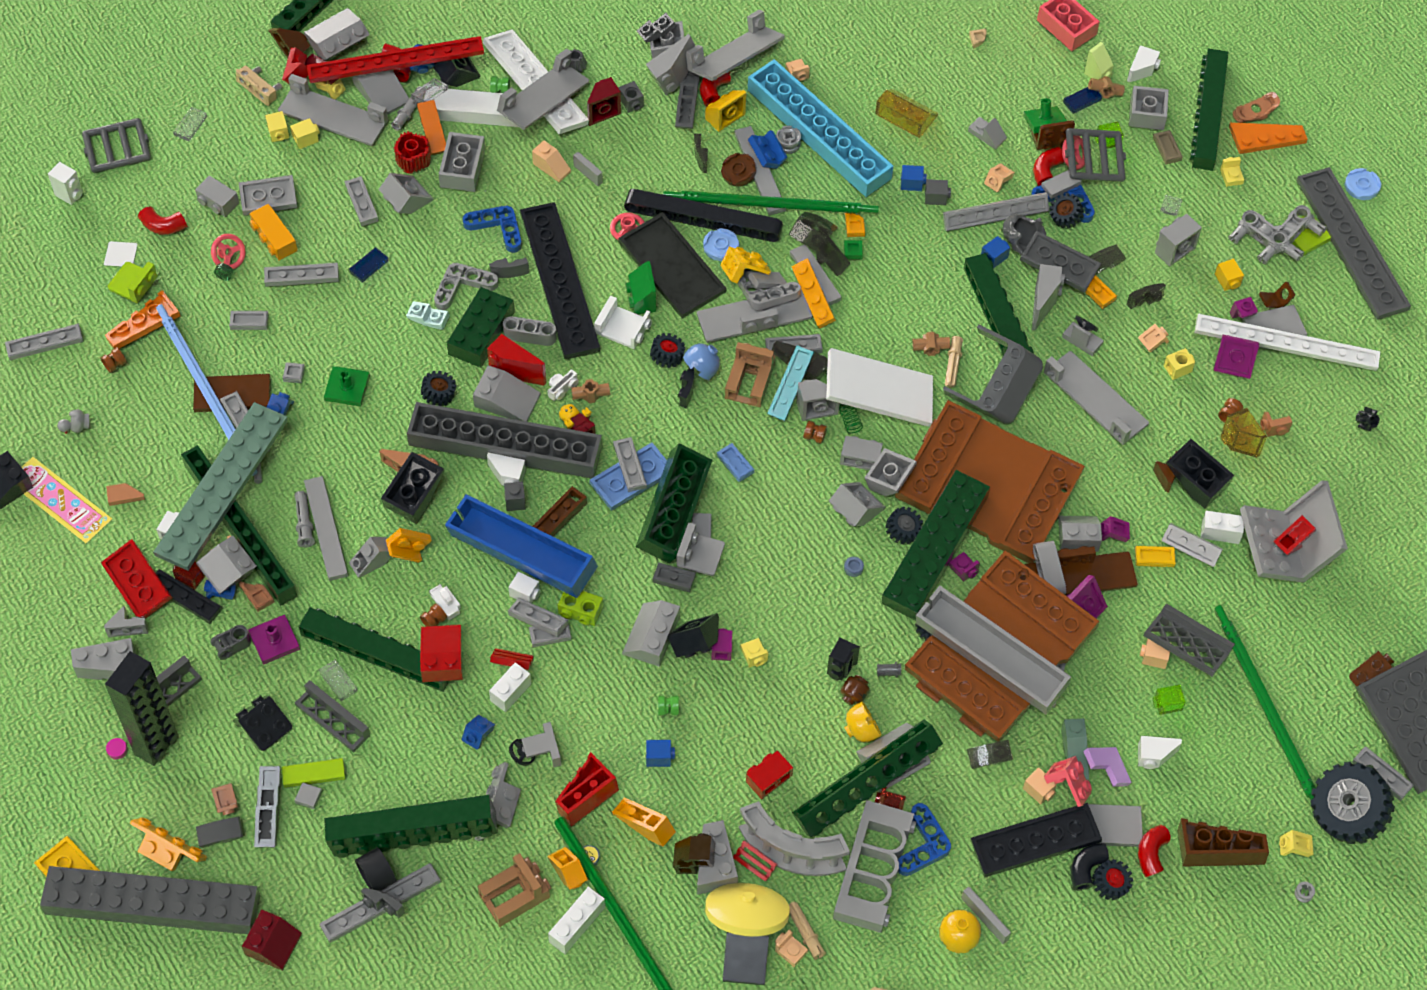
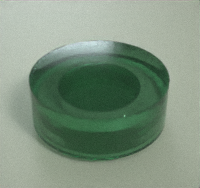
(223, 271)

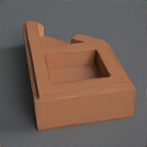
(123, 494)
(257, 595)

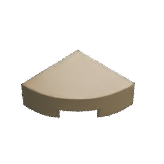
(977, 37)

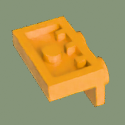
(407, 544)

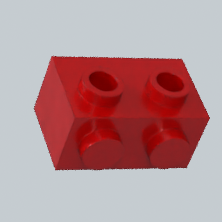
(769, 774)

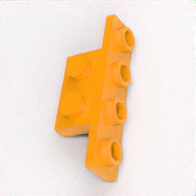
(164, 848)

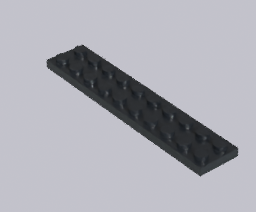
(560, 280)

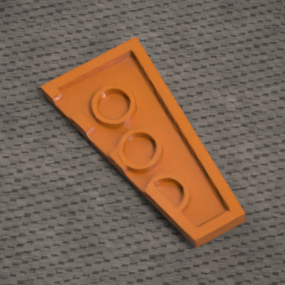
(1259, 137)
(141, 322)

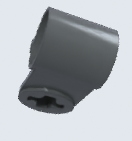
(230, 642)

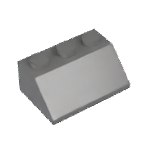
(336, 34)
(651, 630)
(869, 750)

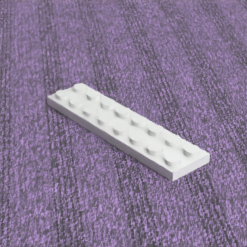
(525, 70)

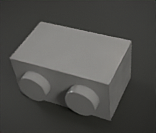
(216, 196)
(860, 452)

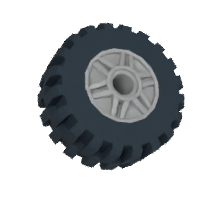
(1339, 790)

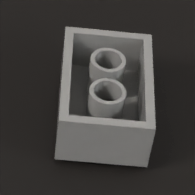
(462, 161)

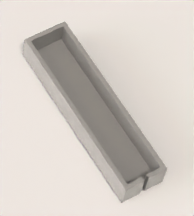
(993, 650)

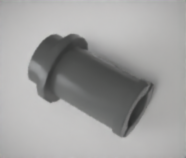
(889, 669)

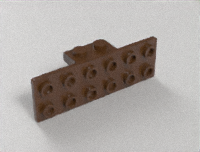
(1110, 570)

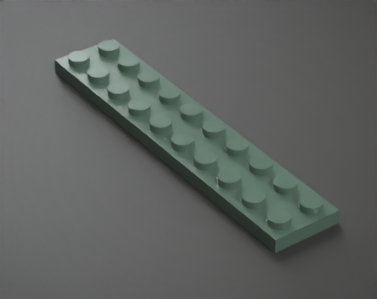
(220, 486)

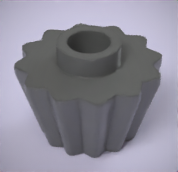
(578, 60)

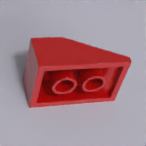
(516, 361)
(441, 653)

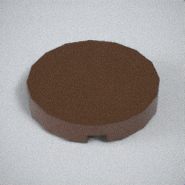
(738, 169)

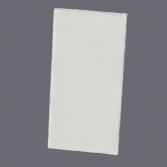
(879, 387)

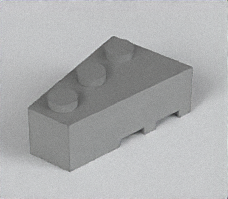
(101, 659)
(724, 868)

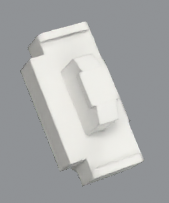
(561, 385)
(446, 601)

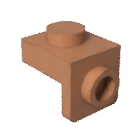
(1275, 427)
(225, 799)

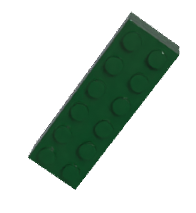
(673, 503)

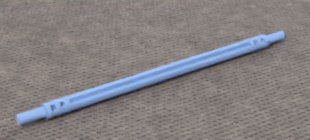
(197, 373)

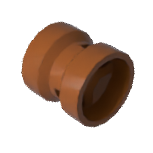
(113, 360)
(1231, 406)
(815, 432)
(433, 616)

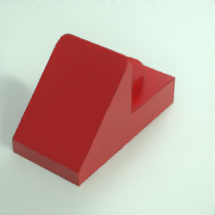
(295, 65)
(1295, 535)

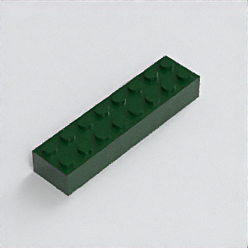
(935, 544)
(411, 826)

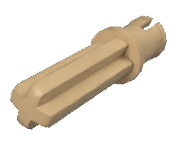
(953, 362)
(806, 931)

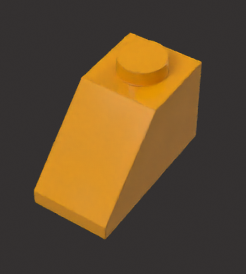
(568, 868)

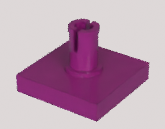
(1236, 356)
(1089, 596)
(274, 639)

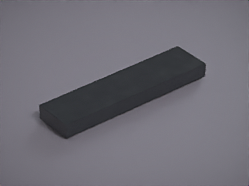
(189, 598)

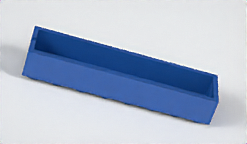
(522, 546)

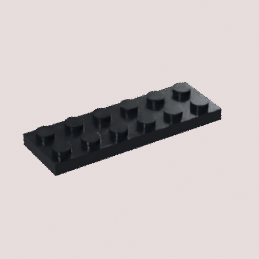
(1036, 840)

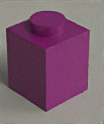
(723, 648)

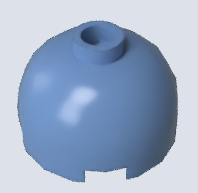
(704, 359)

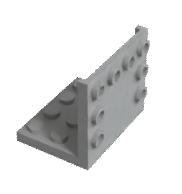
(1318, 550)

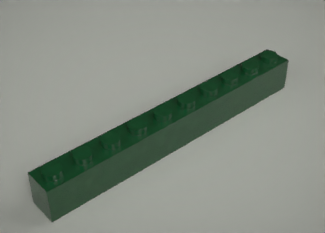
(246, 534)

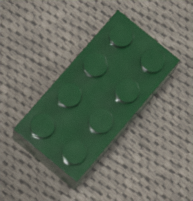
(480, 327)

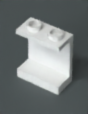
(621, 324)

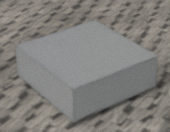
(293, 372)
(308, 796)

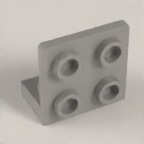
(699, 552)

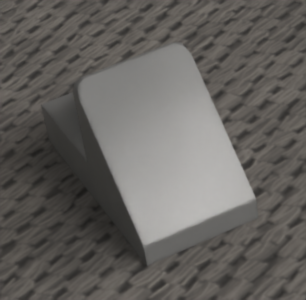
(990, 132)
(122, 626)

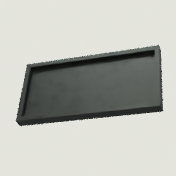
(674, 264)

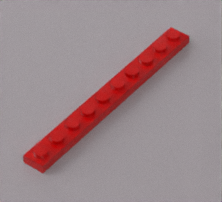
(395, 59)

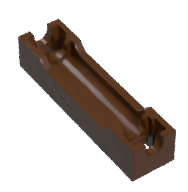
(561, 512)

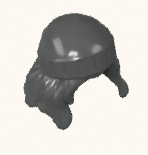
(1020, 230)

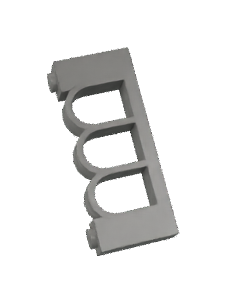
(860, 911)

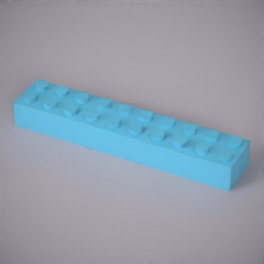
(820, 128)

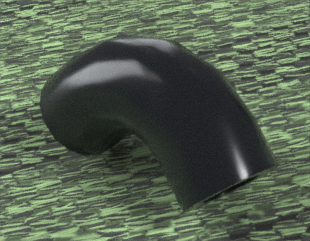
(1083, 864)

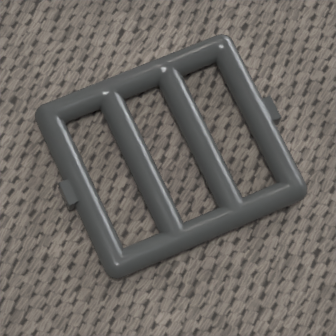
(1102, 135)
(111, 163)

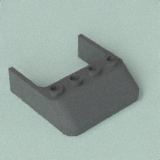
(1009, 383)

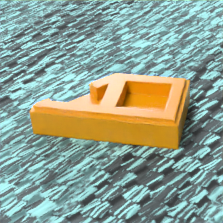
(854, 225)

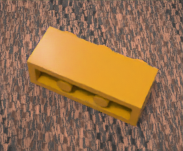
(273, 232)

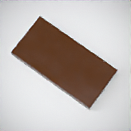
(249, 387)

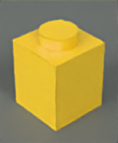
(1229, 274)

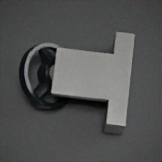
(1080, 336)
(535, 746)

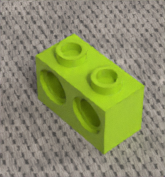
(582, 603)

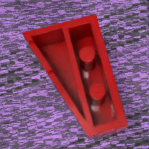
(586, 791)

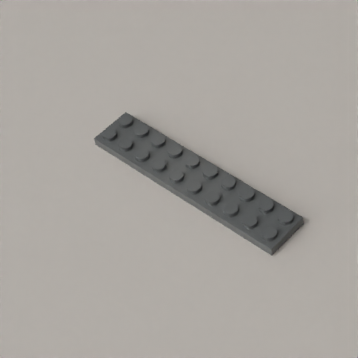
(1353, 243)

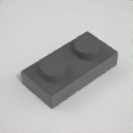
(674, 577)

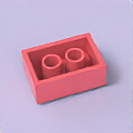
(1068, 22)

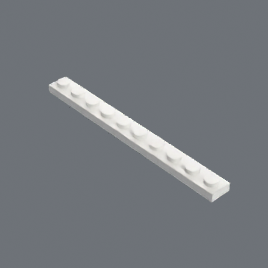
(1289, 342)

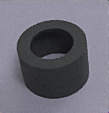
(375, 870)

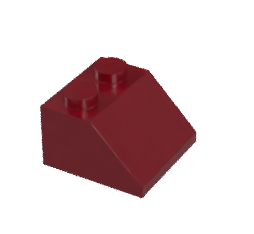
(604, 101)
(271, 940)

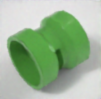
(498, 85)
(663, 706)

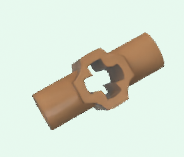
(1106, 87)
(931, 343)
(590, 391)

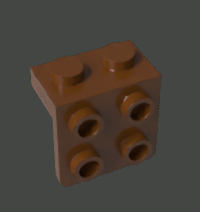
(1051, 134)
(1371, 668)

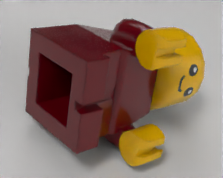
(575, 420)

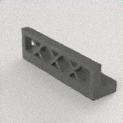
(173, 674)
(338, 711)

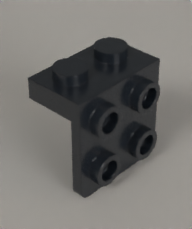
(263, 722)

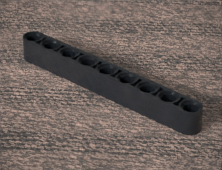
(703, 215)

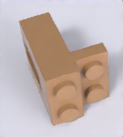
(753, 361)
(522, 873)

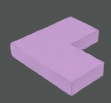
(1108, 759)

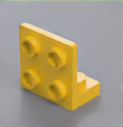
(738, 259)

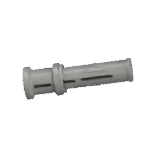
(304, 526)

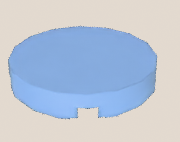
(1362, 184)
(717, 243)

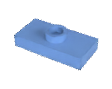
(735, 462)

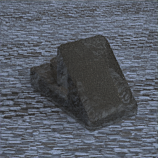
(830, 254)

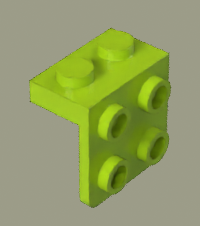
(133, 281)

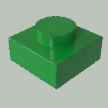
(853, 249)

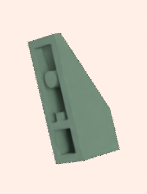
(1075, 741)

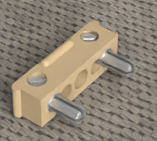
(256, 85)

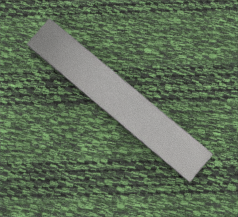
(763, 177)
(995, 211)
(325, 528)
(360, 914)

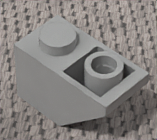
(370, 556)

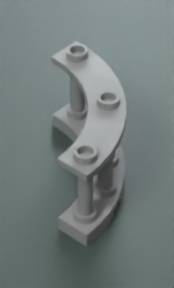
(792, 851)

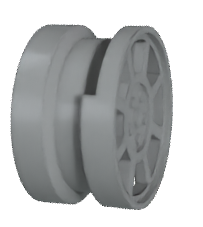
(789, 139)

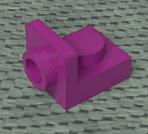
(1243, 308)
(1115, 529)
(964, 566)

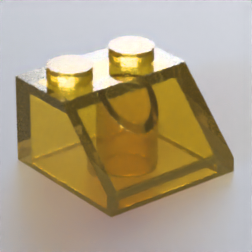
(1243, 433)

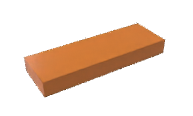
(432, 126)

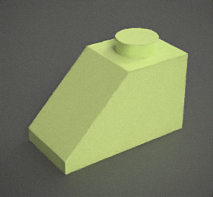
(1098, 63)

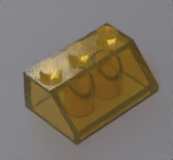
(904, 112)

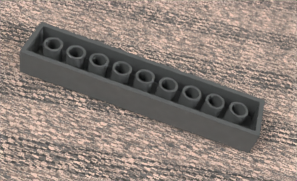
(480, 434)
(150, 900)

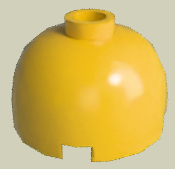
(861, 724)
(960, 931)

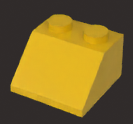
(726, 109)

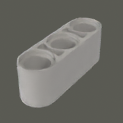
(538, 331)
(1049, 564)

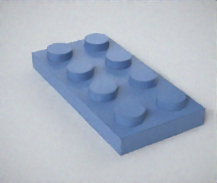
(611, 484)

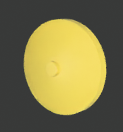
(747, 909)

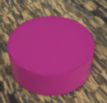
(116, 748)

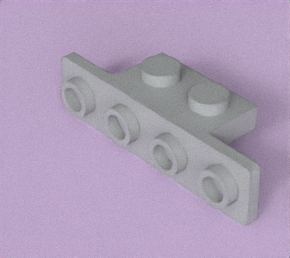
(503, 797)

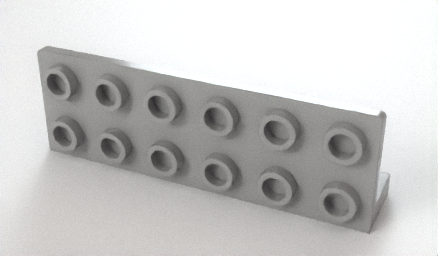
(736, 52)
(542, 94)
(333, 114)
(1095, 397)

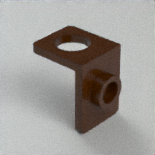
(1275, 300)

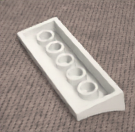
(471, 107)

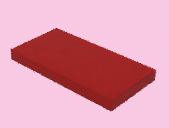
(136, 580)

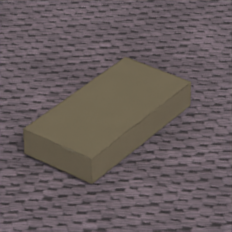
(1167, 147)

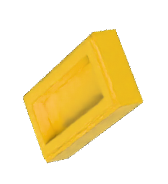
(1155, 556)

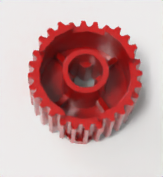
(412, 152)

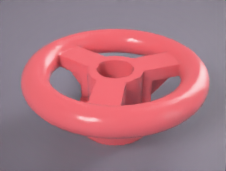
(1078, 141)
(627, 223)
(222, 248)

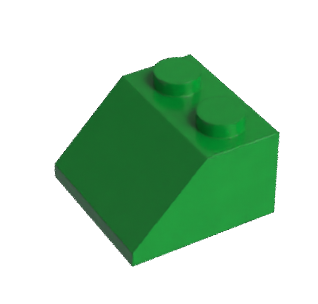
(642, 289)

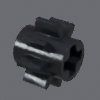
(1367, 418)

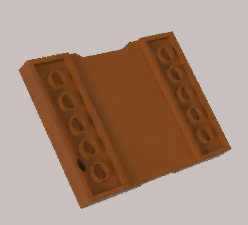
(1021, 477)
(1026, 610)

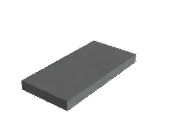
(1077, 267)

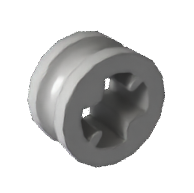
(1307, 886)

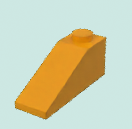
(645, 821)

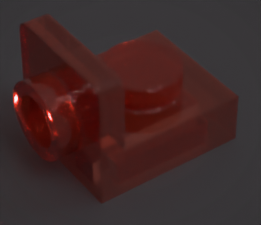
(890, 799)

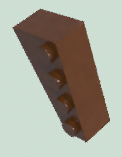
(1220, 846)

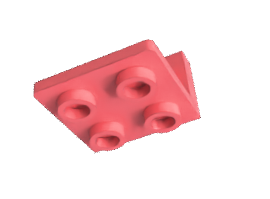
(1072, 772)

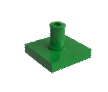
(1045, 115)
(346, 386)

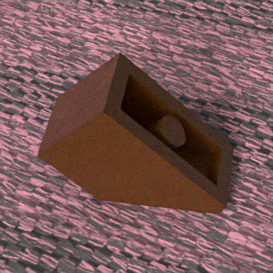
(289, 39)

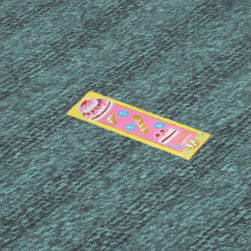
(64, 502)

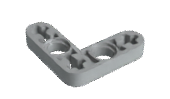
(457, 279)
(758, 298)

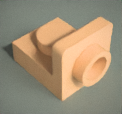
(798, 69)
(998, 176)
(1153, 337)
(790, 948)

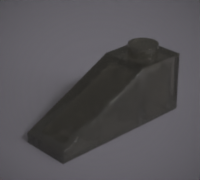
(818, 364)

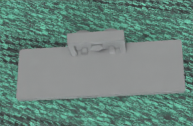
(741, 318)

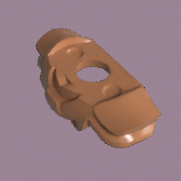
(1266, 103)

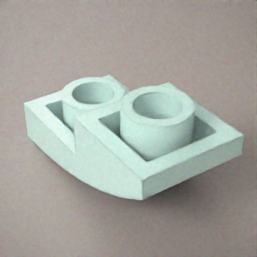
(425, 315)

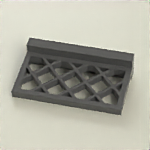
(1191, 632)

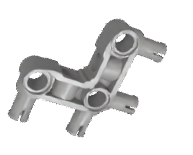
(1287, 232)

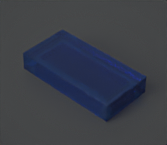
(1082, 99)
(368, 264)

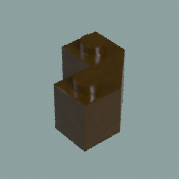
(694, 853)

